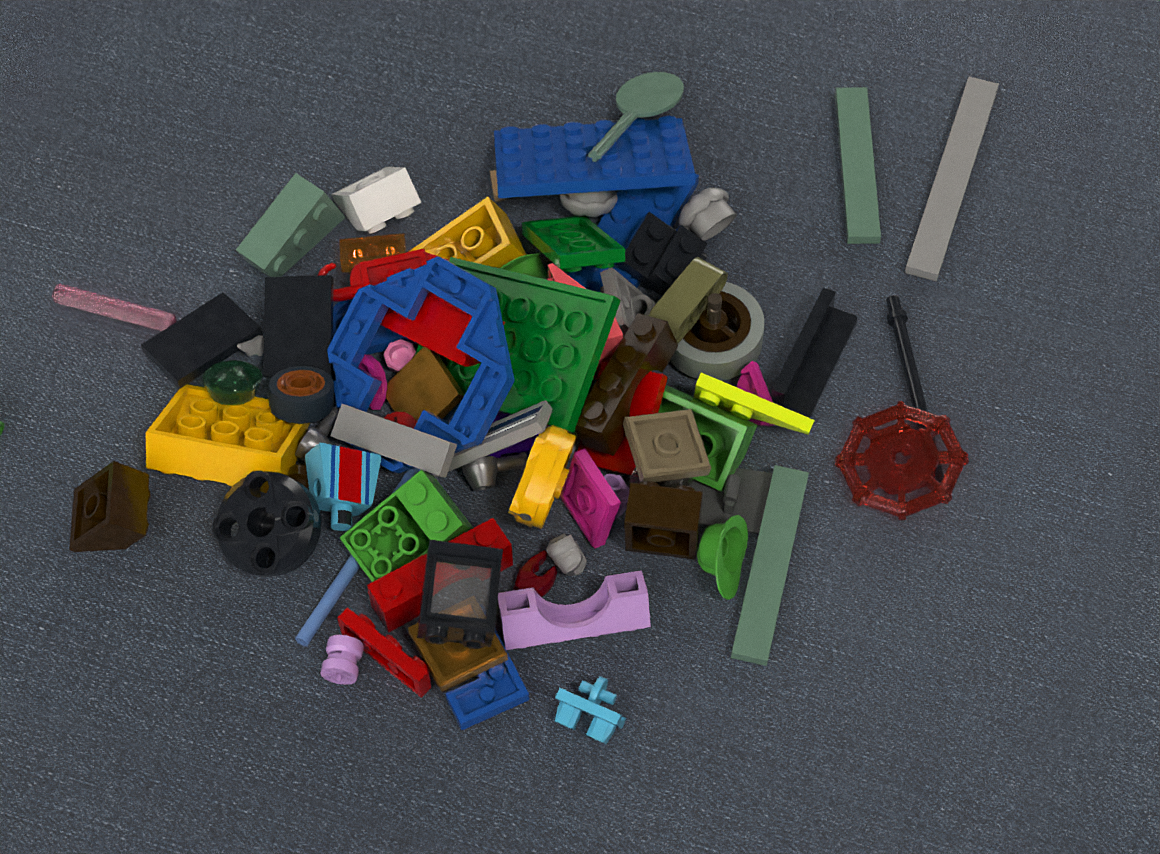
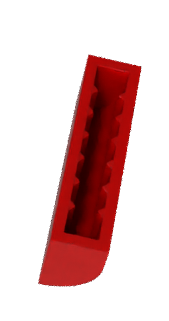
(436, 327)

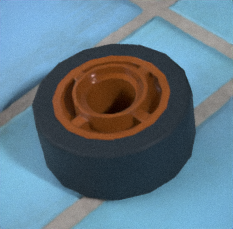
(301, 394)

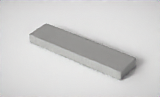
(394, 440)

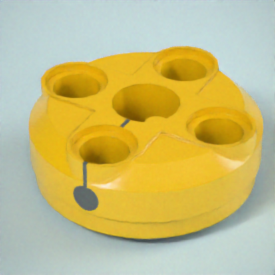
(543, 476)

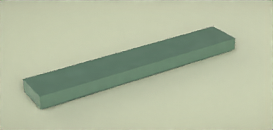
(857, 166)
(770, 566)

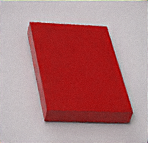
(645, 401)

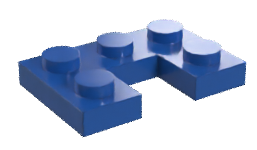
(489, 695)

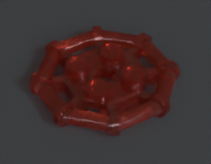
(906, 477)

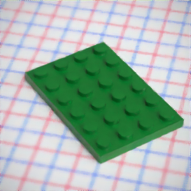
(551, 338)

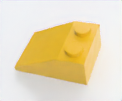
(477, 236)

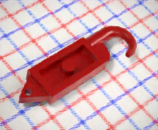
(375, 270)

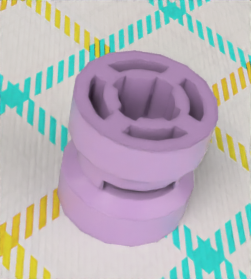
(342, 659)

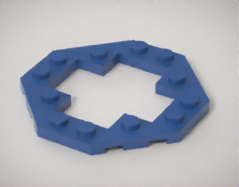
(482, 340)

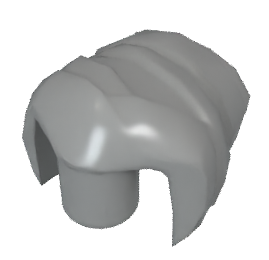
(567, 555)

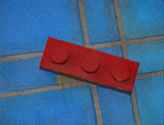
(386, 651)

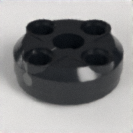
(268, 524)

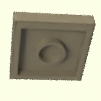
(666, 446)

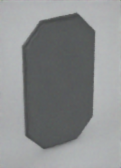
(743, 496)

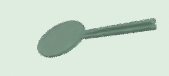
(640, 97)

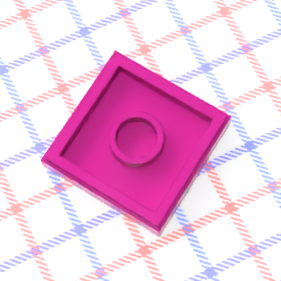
(590, 499)

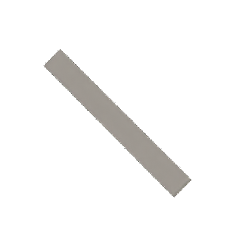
(951, 179)

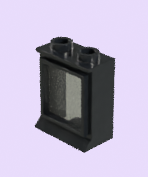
(460, 594)

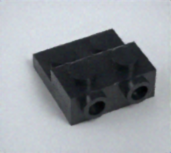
(660, 253)

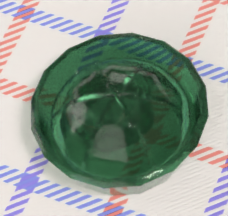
(232, 382)

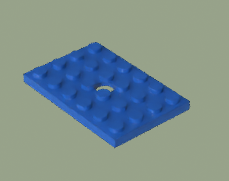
(556, 159)

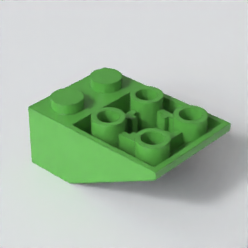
(404, 525)

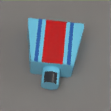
(342, 481)

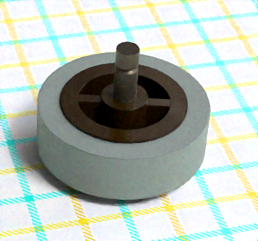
(723, 337)

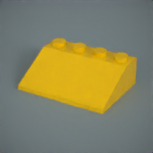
(220, 440)

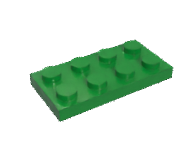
(573, 243)

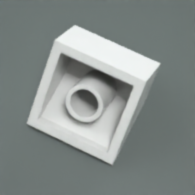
(378, 199)

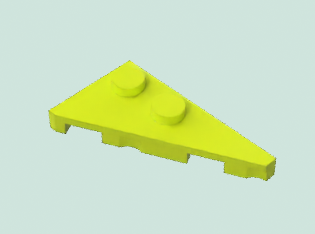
(748, 405)

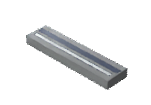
(506, 433)

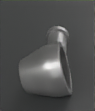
(317, 435)
(483, 472)

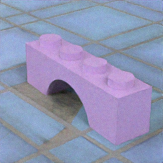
(616, 607)

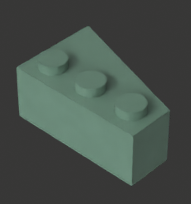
(290, 227)

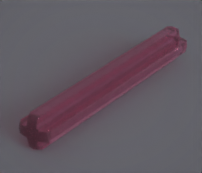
(113, 307)

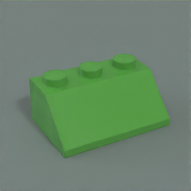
(722, 434)

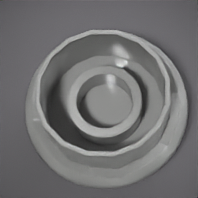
(589, 203)
(707, 213)

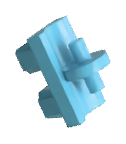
(604, 720)

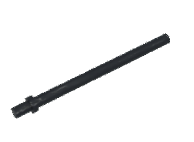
(897, 319)

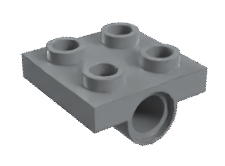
(631, 298)

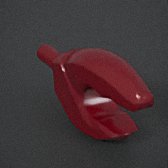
(527, 579)

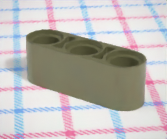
(689, 296)

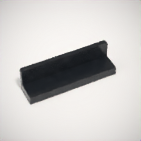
(813, 356)

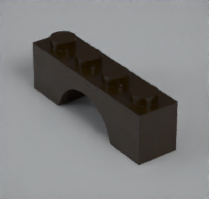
(644, 348)

